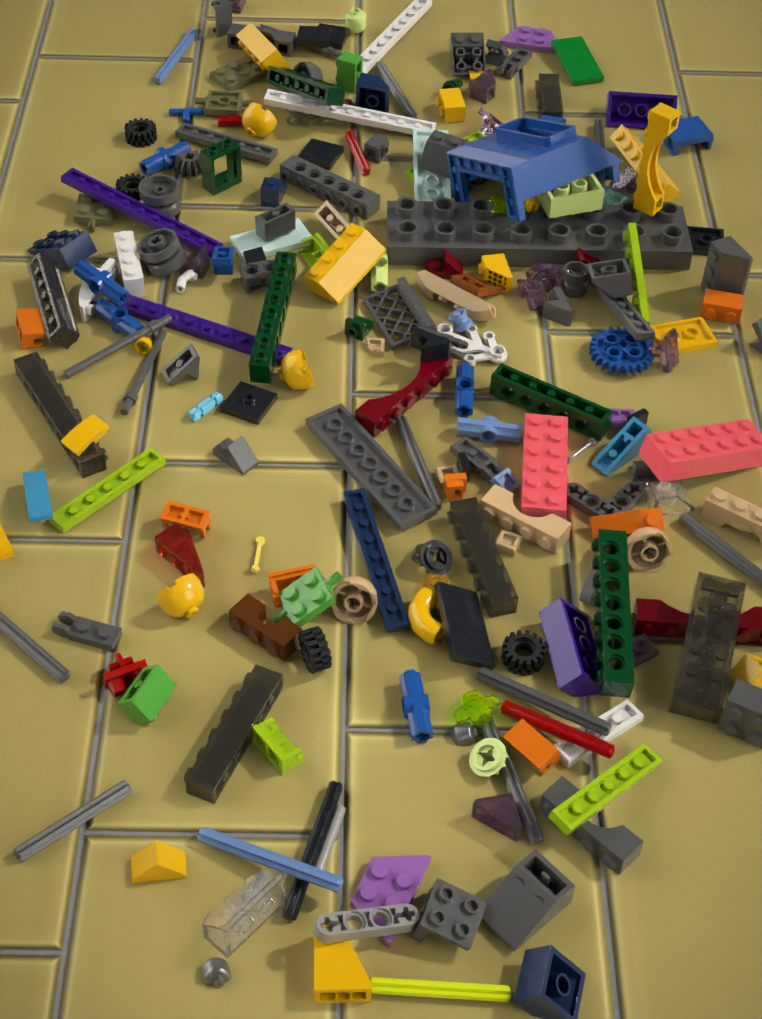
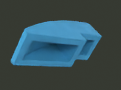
(37, 495)

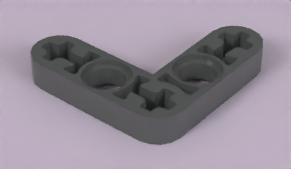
(579, 495)

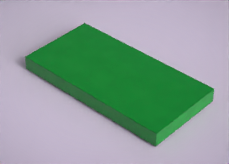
(577, 61)

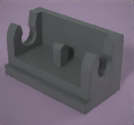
(223, 17)

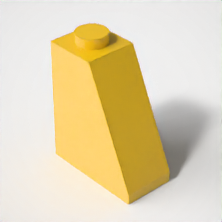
(339, 974)

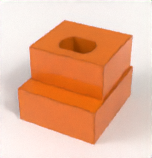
(454, 485)

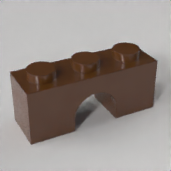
(249, 619)

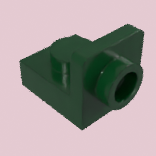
(358, 327)

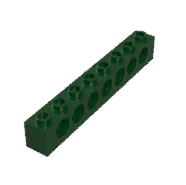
(273, 318)
(612, 614)

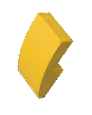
(84, 434)

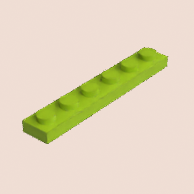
(633, 254)
(107, 490)
(605, 789)

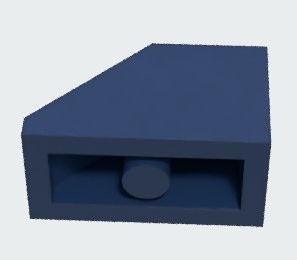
(272, 191)

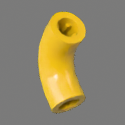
(420, 617)

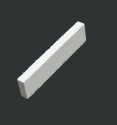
(622, 719)

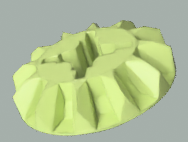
(488, 747)

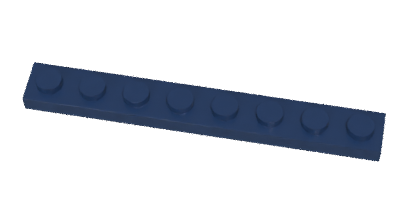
(376, 561)

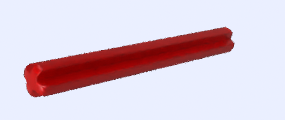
(558, 729)

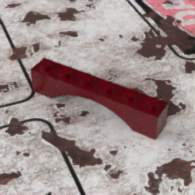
(380, 412)
(662, 620)

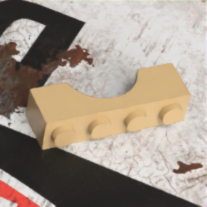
(725, 507)
(546, 531)

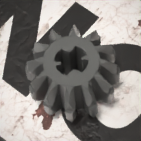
(188, 163)

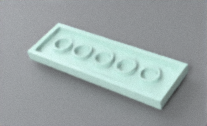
(427, 185)

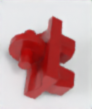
(121, 671)

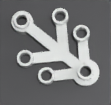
(494, 352)

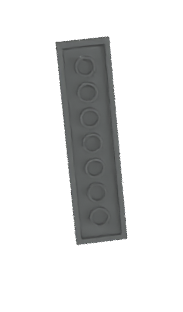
(371, 467)

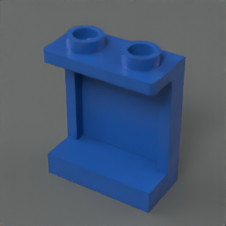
(689, 131)

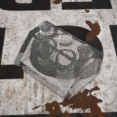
(245, 911)

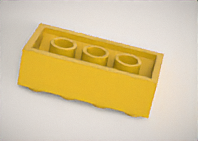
(260, 48)
(344, 264)

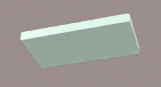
(284, 243)

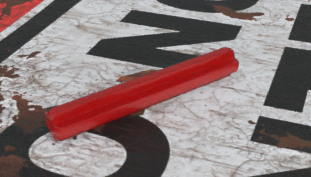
(357, 152)

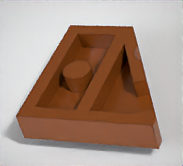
(475, 285)

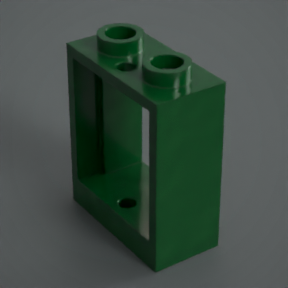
(232, 176)

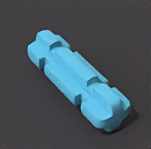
(205, 406)

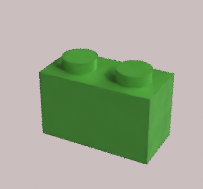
(348, 70)
(147, 694)

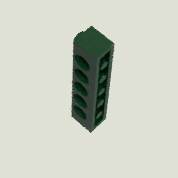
(306, 86)
(550, 400)

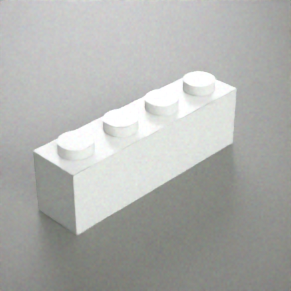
(129, 263)

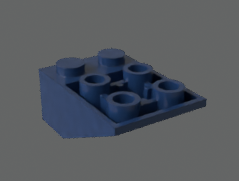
(65, 247)

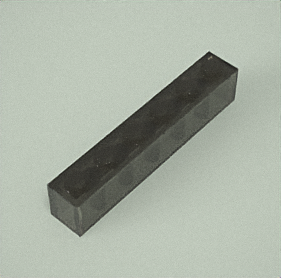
(53, 301)
(482, 558)
(233, 734)

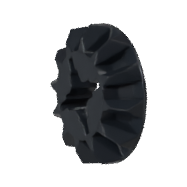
(443, 557)

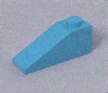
(622, 447)

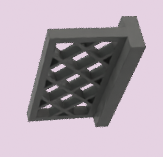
(413, 309)

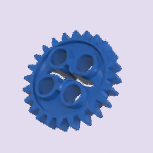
(620, 352)

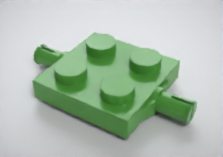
(307, 597)

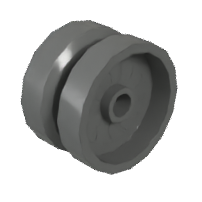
(161, 193)
(161, 252)

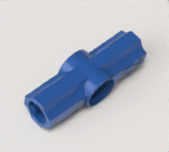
(162, 158)
(101, 282)
(117, 317)
(464, 390)
(416, 706)

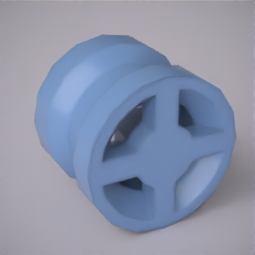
(460, 320)

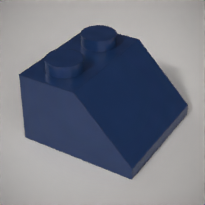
(372, 93)
(549, 984)

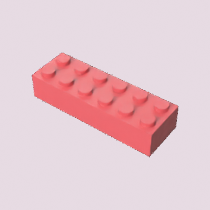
(702, 450)
(544, 466)

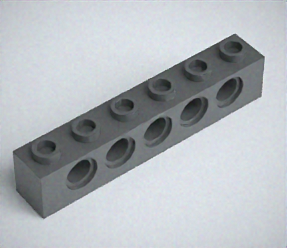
(330, 187)

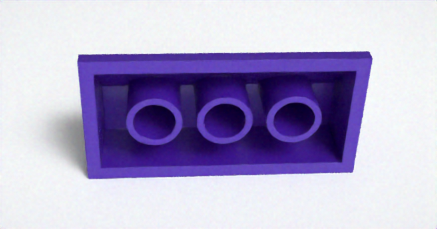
(632, 108)
(571, 648)

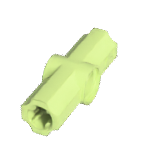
(379, 274)

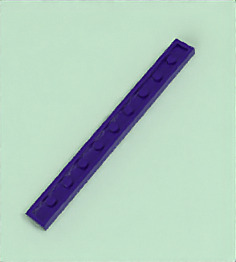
(137, 210)
(196, 326)

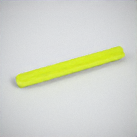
(441, 989)

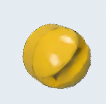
(531, 204)
(140, 343)

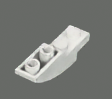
(87, 299)

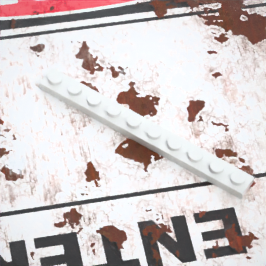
(394, 32)
(346, 113)

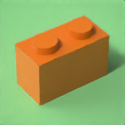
(722, 306)

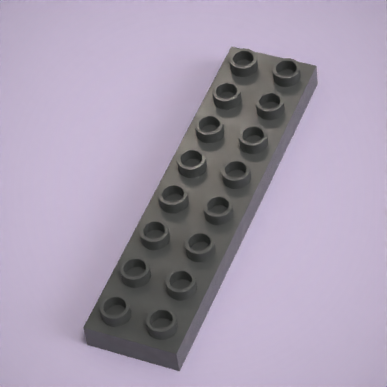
(468, 230)

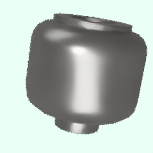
(464, 734)
(215, 972)

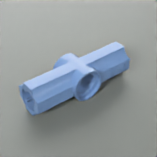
(489, 429)

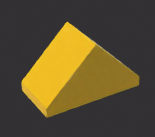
(158, 863)

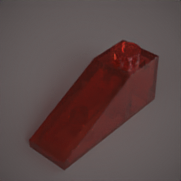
(178, 548)

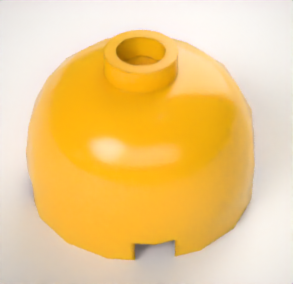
(258, 121)
(296, 371)
(182, 598)

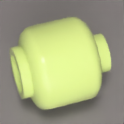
(356, 20)

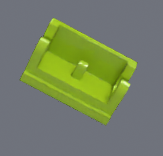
(314, 250)
(276, 746)

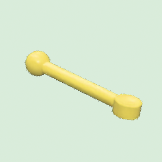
(259, 541)

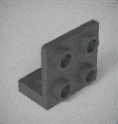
(450, 915)

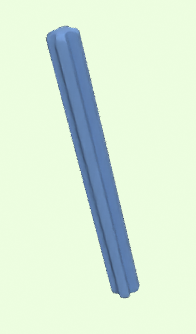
(175, 56)
(270, 859)

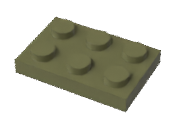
(238, 74)

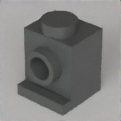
(376, 148)

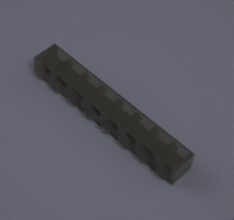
(57, 410)

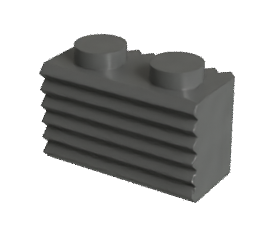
(275, 222)

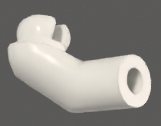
(183, 279)

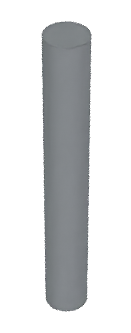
(330, 837)

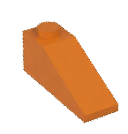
(628, 521)

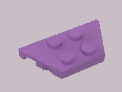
(530, 39)
(390, 882)

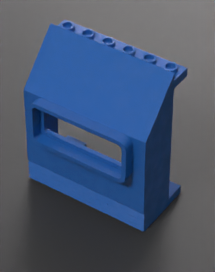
(529, 160)

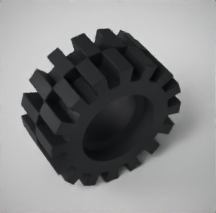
(140, 132)
(129, 185)
(315, 649)
(522, 663)

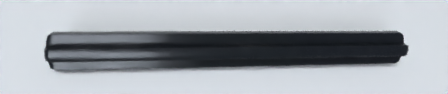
(313, 849)

